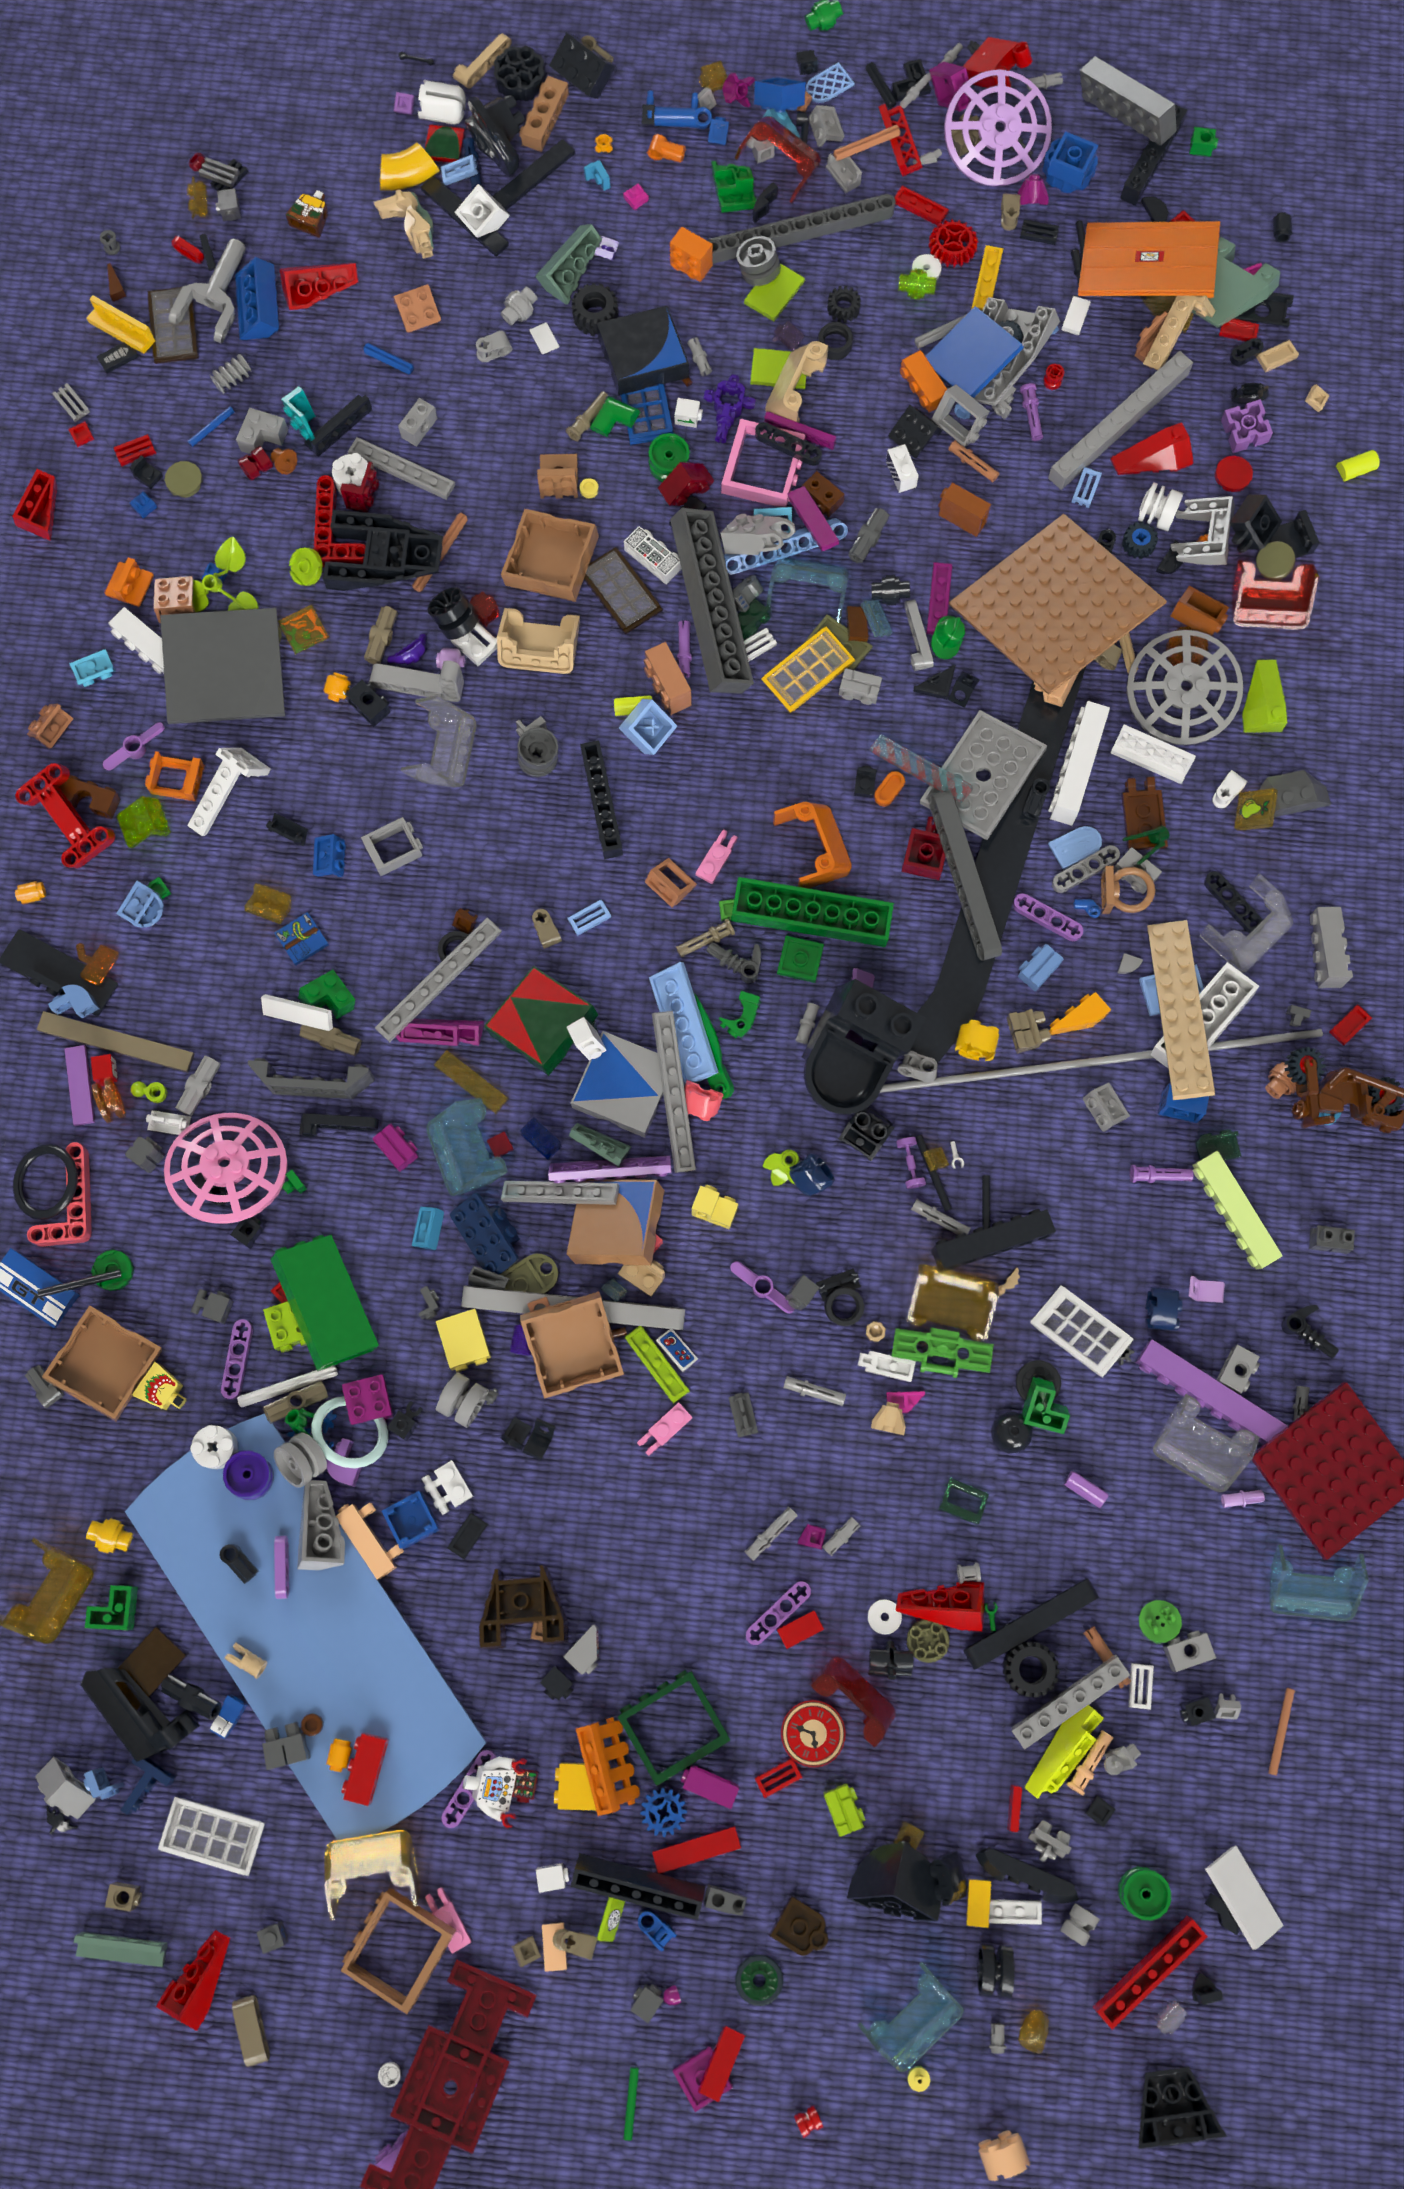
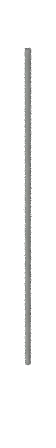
(1092, 1061)

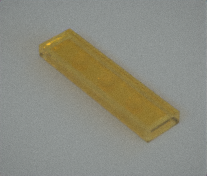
(471, 1081)

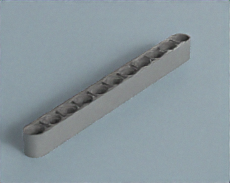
(616, 1312)

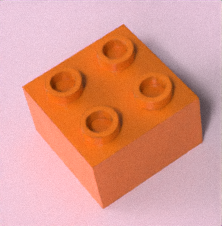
(690, 254)

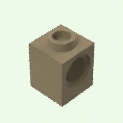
(114, 1896)

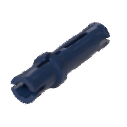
(470, 148)

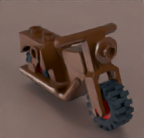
(1367, 1095)

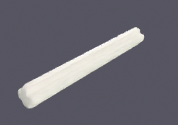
(286, 1386)

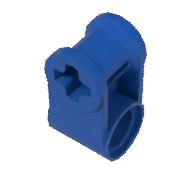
(656, 1929)

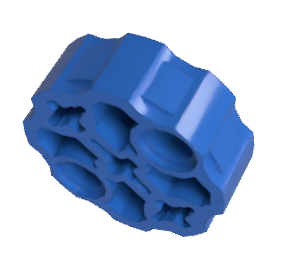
(1058, 183)

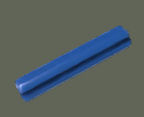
(388, 358)

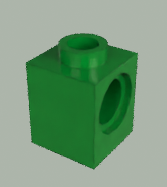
(1203, 141)

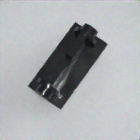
(288, 829)
(845, 1279)

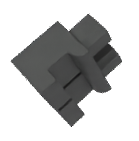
(1332, 1239)
(286, 1750)

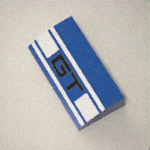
(21, 1281)

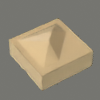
(1317, 398)

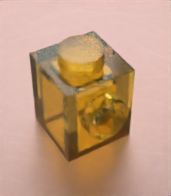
(713, 76)

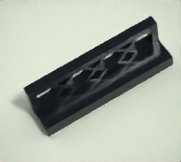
(339, 425)

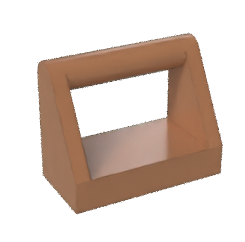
(665, 887)

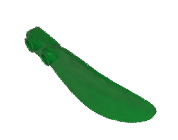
(721, 1078)

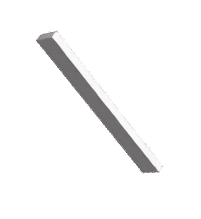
(438, 980)
(673, 1091)

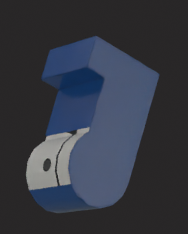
(228, 1717)

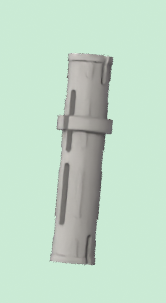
(940, 1218)
(812, 1390)
(766, 1538)

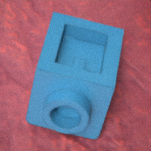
(598, 172)

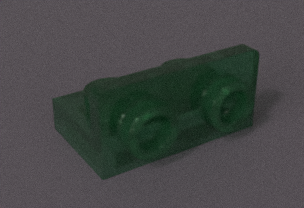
(753, 618)

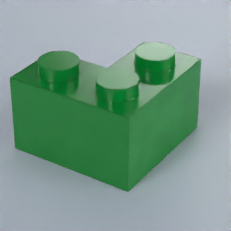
(330, 991)
(1040, 1410)
(118, 1614)

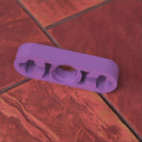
(281, 1557)

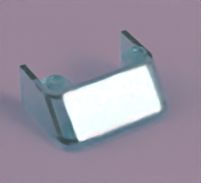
(813, 572)
(1315, 1594)
(917, 2025)

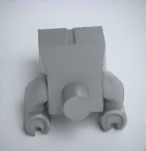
(762, 150)

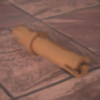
(956, 448)
(1102, 1649)

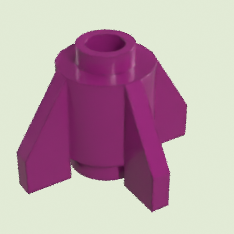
(737, 89)
(1033, 191)

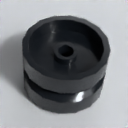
(995, 1969)

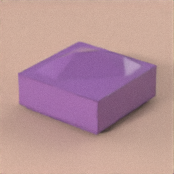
(404, 103)

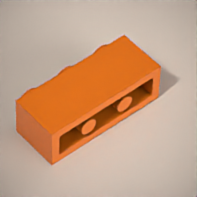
(923, 380)

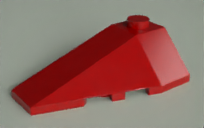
(310, 284)
(1165, 450)
(951, 1606)

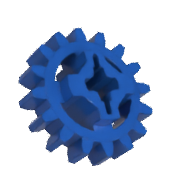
(653, 1808)

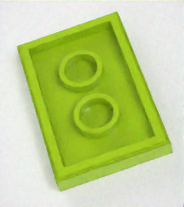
(774, 296)
(768, 365)

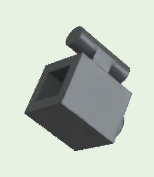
(215, 1308)

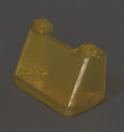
(953, 1301)

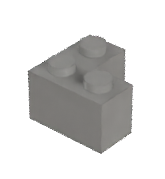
(259, 428)
(63, 1789)

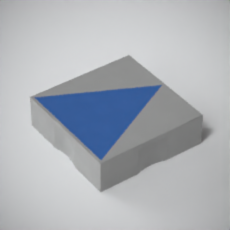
(621, 1085)

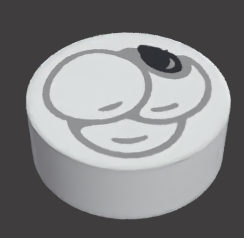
(389, 2074)

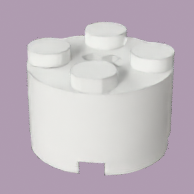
(349, 470)
(203, 1450)

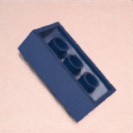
(257, 300)

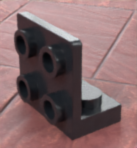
(914, 430)
(1298, 535)

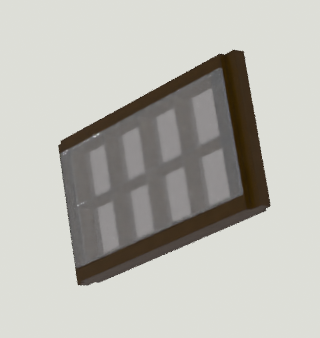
(172, 340)
(621, 591)

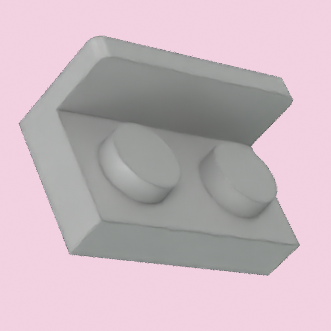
(825, 124)
(1105, 1107)

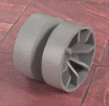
(456, 1396)

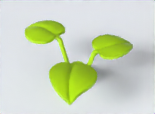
(228, 557)

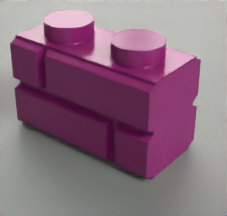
(395, 1148)

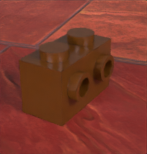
(824, 493)

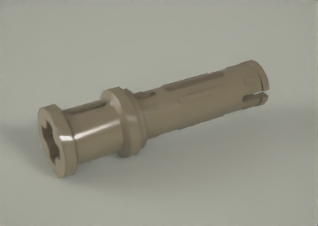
(583, 421)
(715, 937)

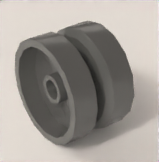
(758, 260)

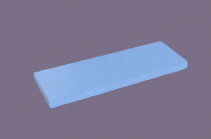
(675, 994)

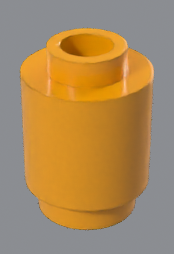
(30, 892)
(339, 1755)

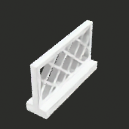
(1134, 748)

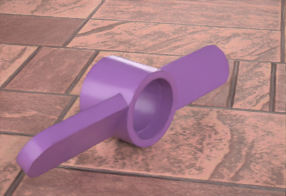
(124, 753)
(751, 1279)

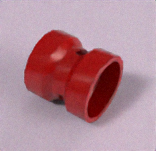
(1053, 376)
(808, 2121)

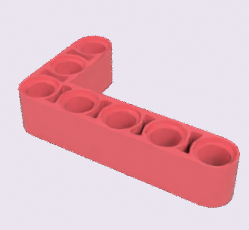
(73, 1223)

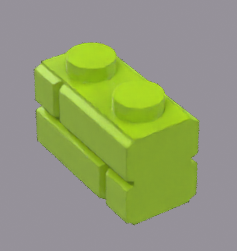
(843, 1809)

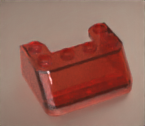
(1273, 601)

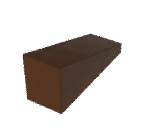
(115, 286)

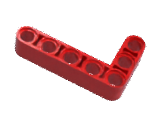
(323, 530)

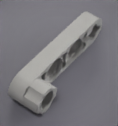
(923, 657)

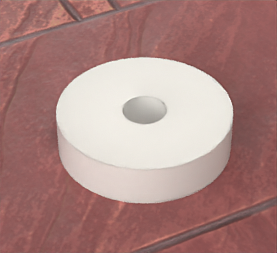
(928, 261)
(875, 1621)

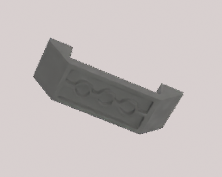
(357, 1080)

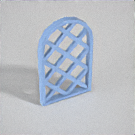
(839, 90)

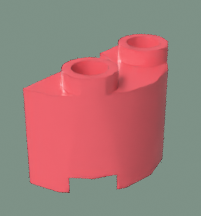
(702, 1102)

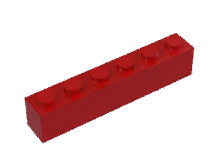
(1149, 1972)

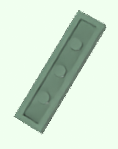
(121, 1949)

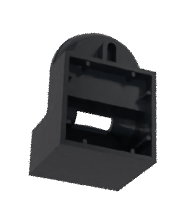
(844, 1074)

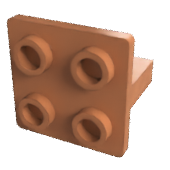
(49, 725)

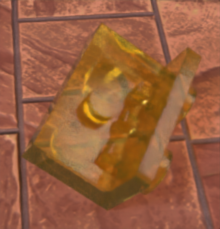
(269, 903)

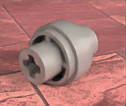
(518, 306)

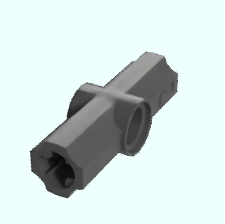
(868, 535)

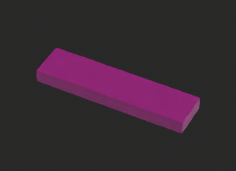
(811, 434)
(813, 518)
(939, 594)

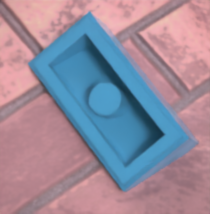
(428, 1228)

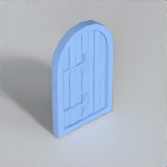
(1076, 846)

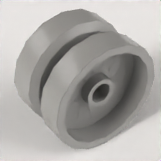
(300, 1459)

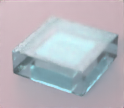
(614, 1290)

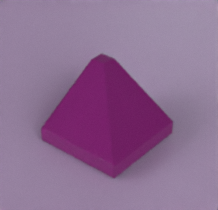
(812, 1537)

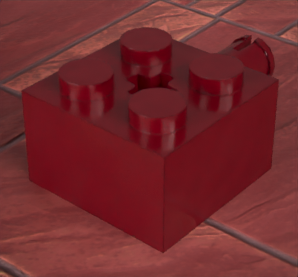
(920, 843)

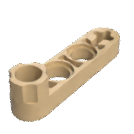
(474, 72)

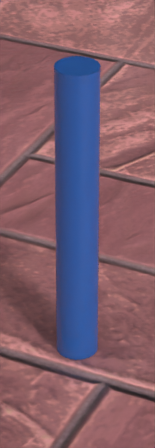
(211, 426)

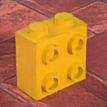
(574, 1787)

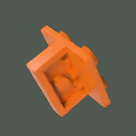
(129, 583)

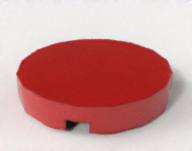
(1233, 473)

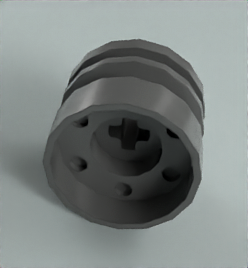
(539, 742)

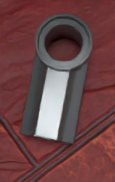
(45, 1391)

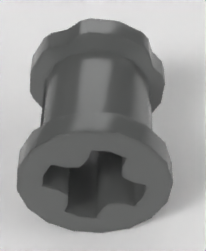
(109, 242)

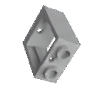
(950, 425)
(385, 832)

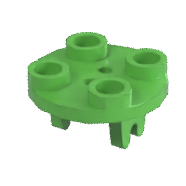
(1152, 1627)

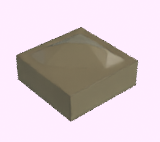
(526, 1951)

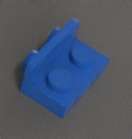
(329, 856)

